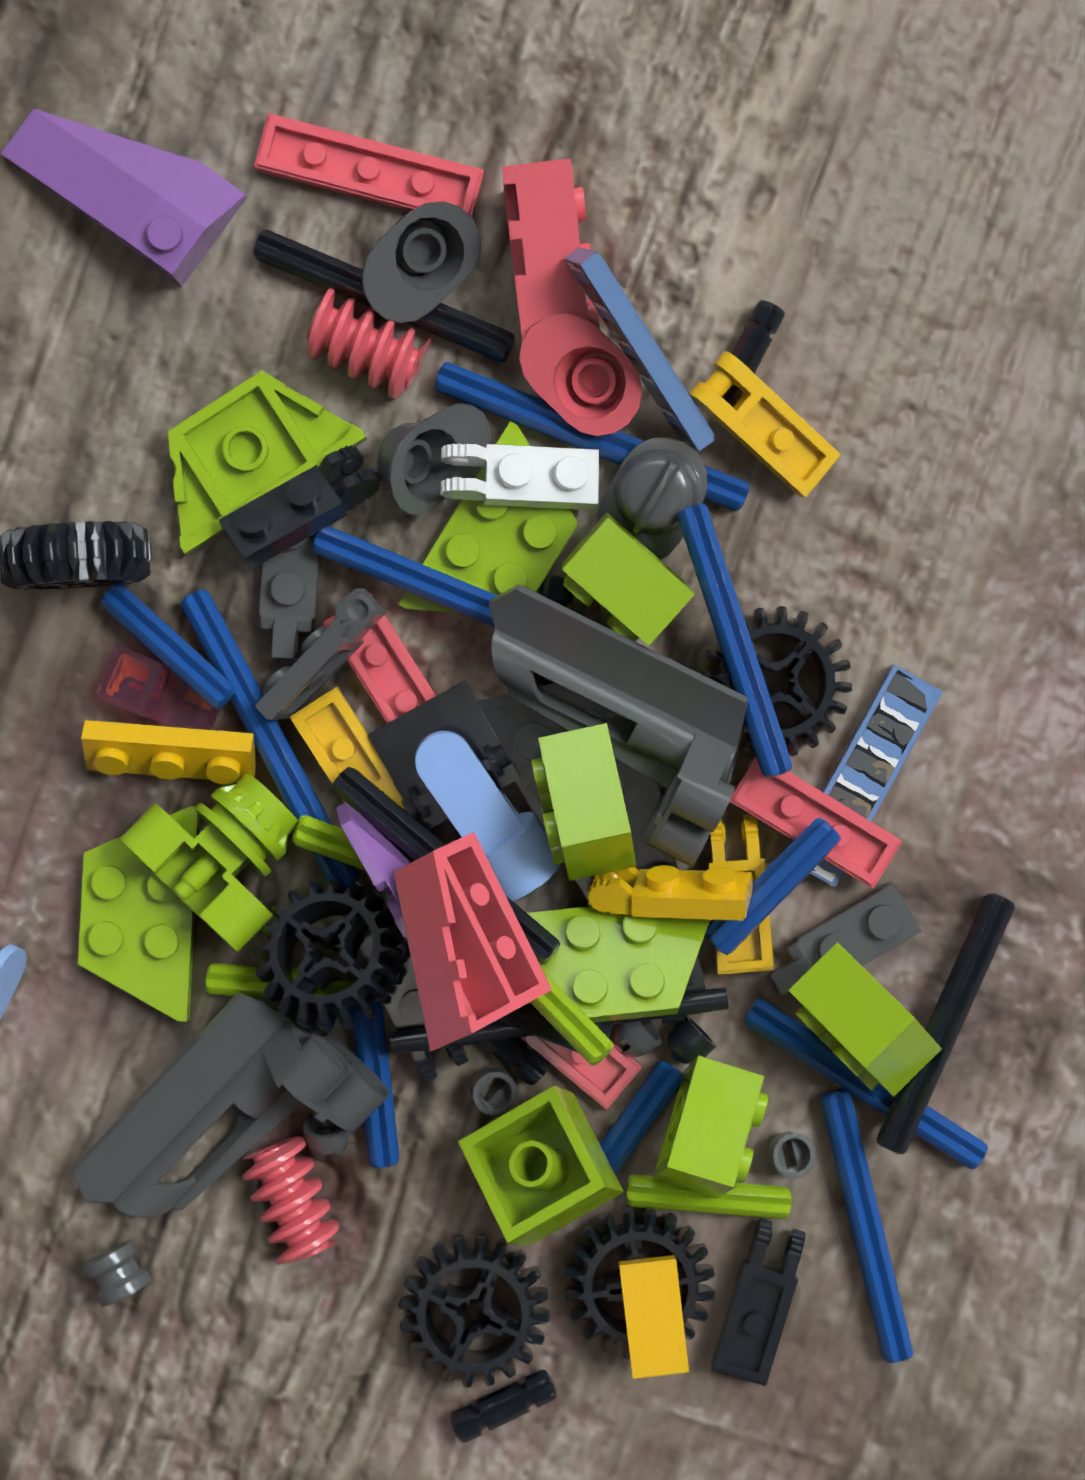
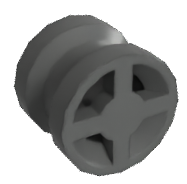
(116, 1273)

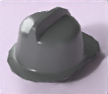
(420, 261)
(411, 455)
(652, 489)

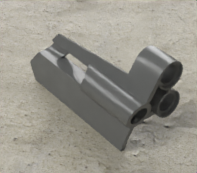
(668, 719)
(240, 1061)

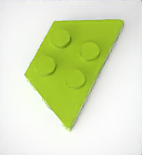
(245, 449)
(497, 544)
(137, 927)
(621, 962)

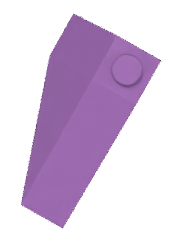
(139, 194)

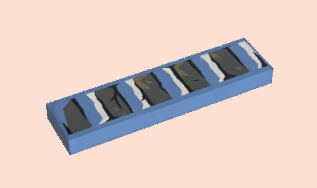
(640, 347)
(879, 749)

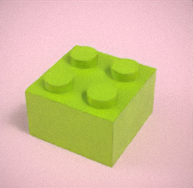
(626, 580)
(584, 790)
(862, 1022)
(711, 1128)
(540, 1166)

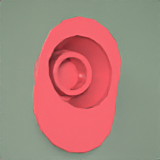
(581, 374)

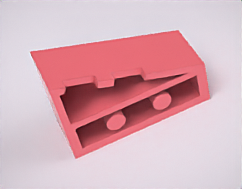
(542, 231)
(464, 942)

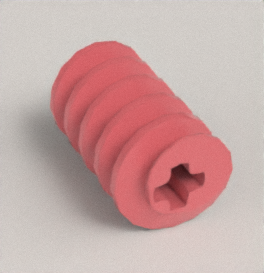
(364, 346)
(291, 1200)

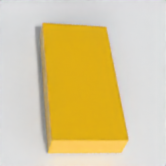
(654, 1316)

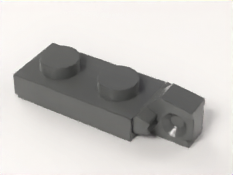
(290, 596)
(323, 656)
(862, 929)

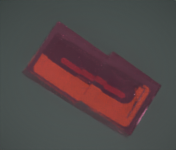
(153, 691)

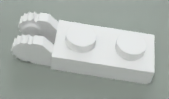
(525, 476)

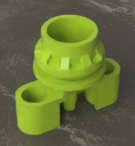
(202, 870)

